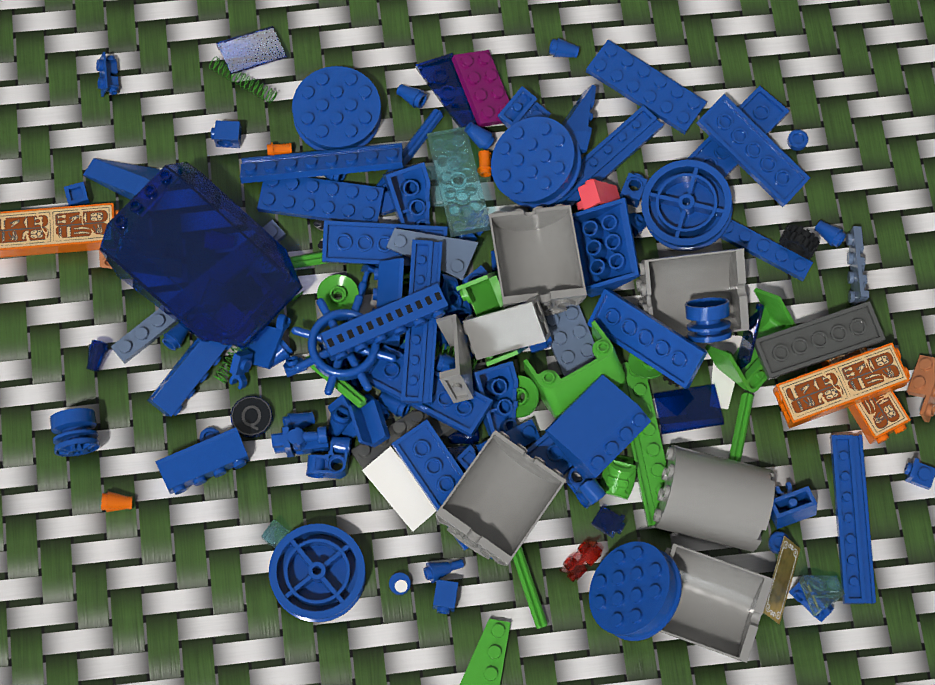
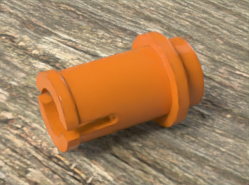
(277, 149)
(484, 163)

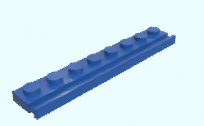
(614, 151)
(321, 163)
(421, 341)
(852, 519)

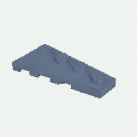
(455, 252)
(857, 264)

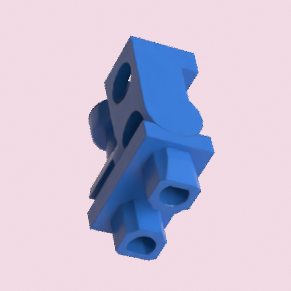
(300, 442)

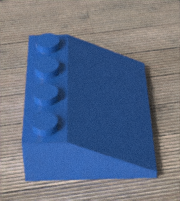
(606, 246)
(597, 427)

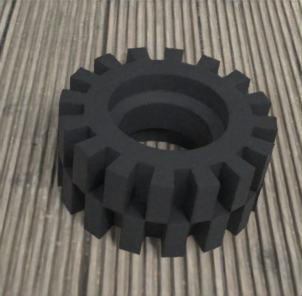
(799, 241)

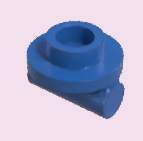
(637, 223)
(290, 364)

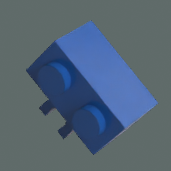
(792, 506)

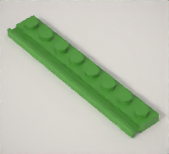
(647, 446)

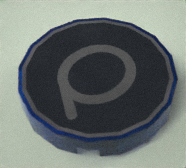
(251, 416)

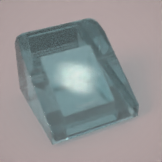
(274, 533)

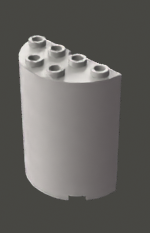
(538, 257)
(674, 280)
(714, 498)
(499, 499)
(717, 603)

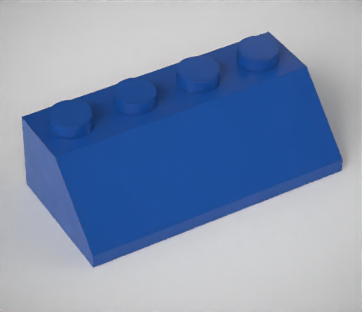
(389, 289)
(203, 461)

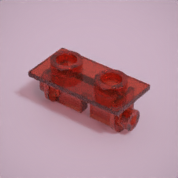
(587, 552)

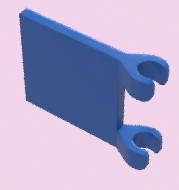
(267, 343)

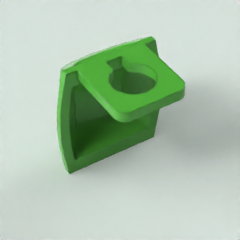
(619, 477)

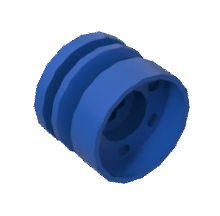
(708, 319)
(74, 432)

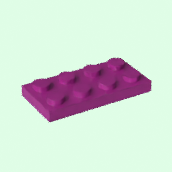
(481, 86)

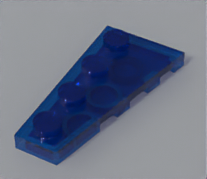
(446, 85)

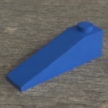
(579, 118)
(120, 177)
(410, 193)
(501, 386)

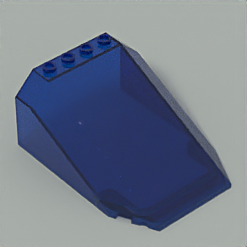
(200, 257)

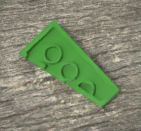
(489, 655)

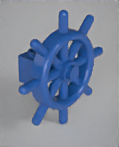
(336, 369)

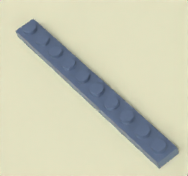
(160, 322)

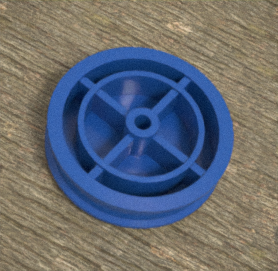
(336, 109)
(536, 162)
(687, 205)
(317, 572)
(635, 591)

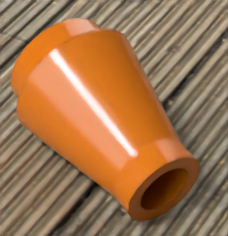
(115, 502)

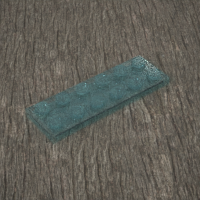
(458, 182)

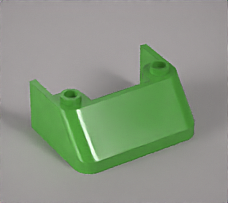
(486, 297)
(774, 319)
(561, 393)

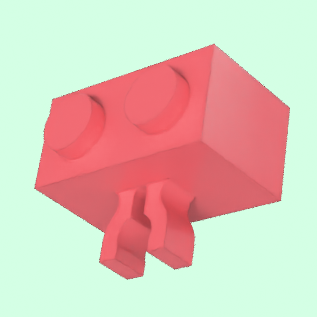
(596, 193)

